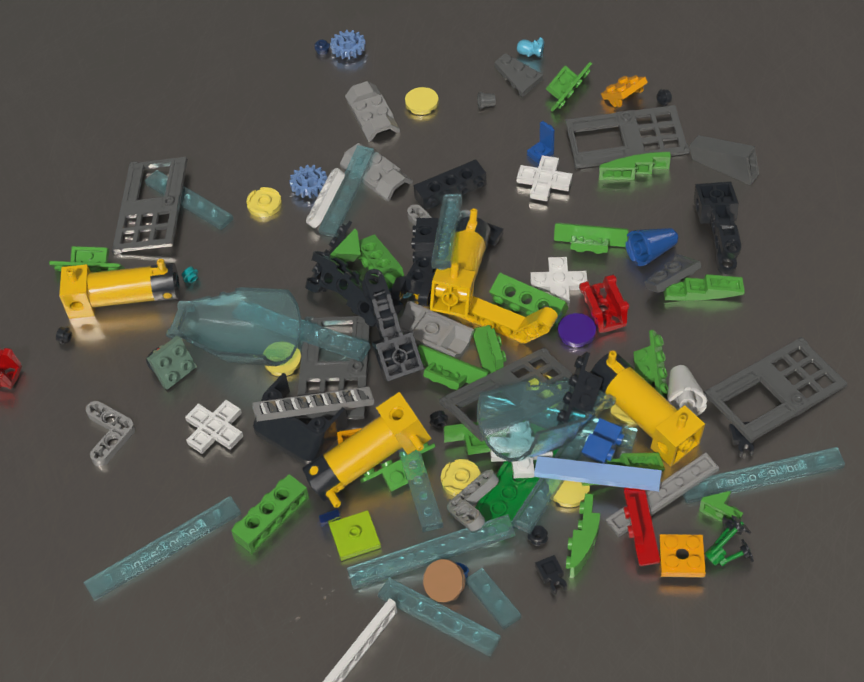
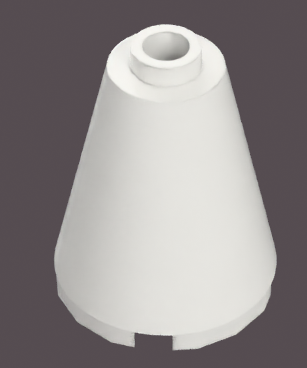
(685, 390)

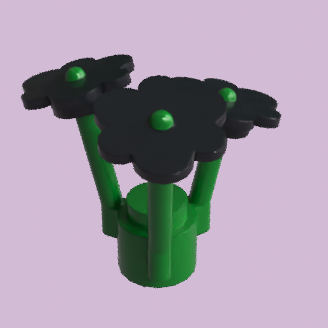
(716, 553)

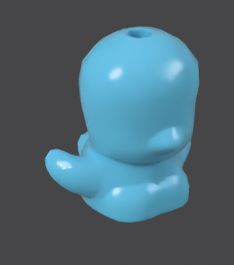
(530, 48)

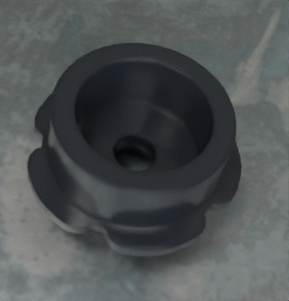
(664, 97)
(63, 335)
(438, 419)
(542, 532)

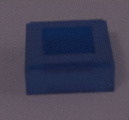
(328, 517)

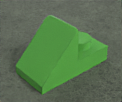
(717, 507)

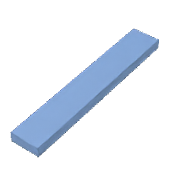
(598, 473)

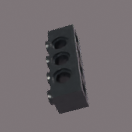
(455, 181)

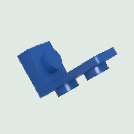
(546, 144)

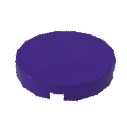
(576, 330)

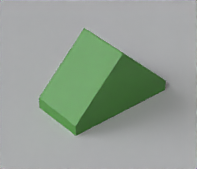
(348, 248)

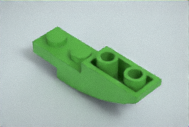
(583, 538)

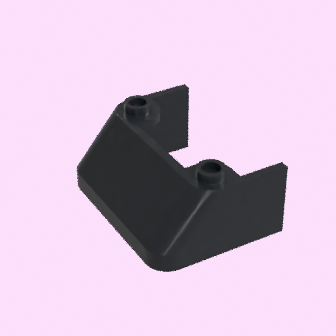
(293, 436)

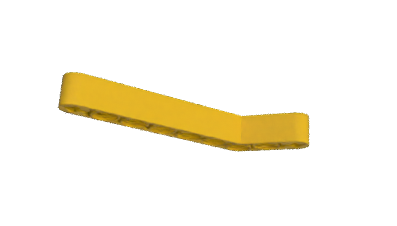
(509, 323)

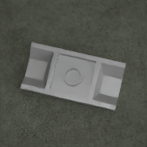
(370, 109)
(380, 175)
(436, 330)

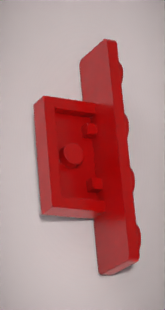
(641, 526)

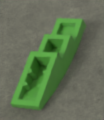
(627, 167)
(705, 289)
(638, 460)

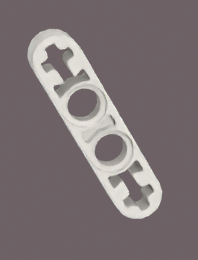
(325, 198)

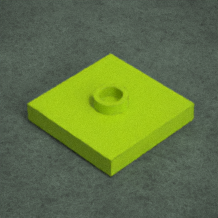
(354, 535)

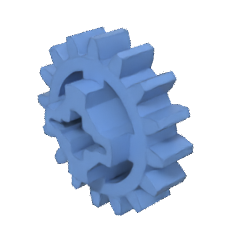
(347, 44)
(307, 181)

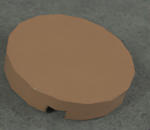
(444, 580)

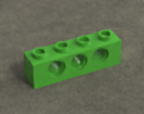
(376, 256)
(504, 285)
(267, 524)

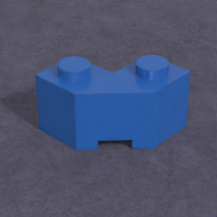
(602, 443)

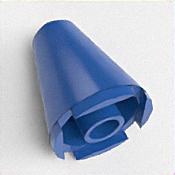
(649, 244)

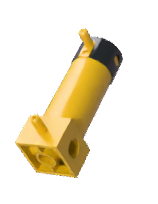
(454, 286)
(85, 290)
(671, 429)
(366, 449)

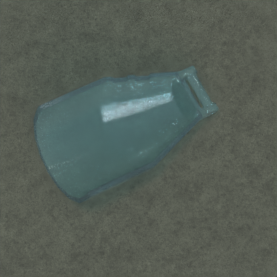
(242, 325)
(522, 419)

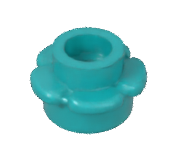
(190, 275)

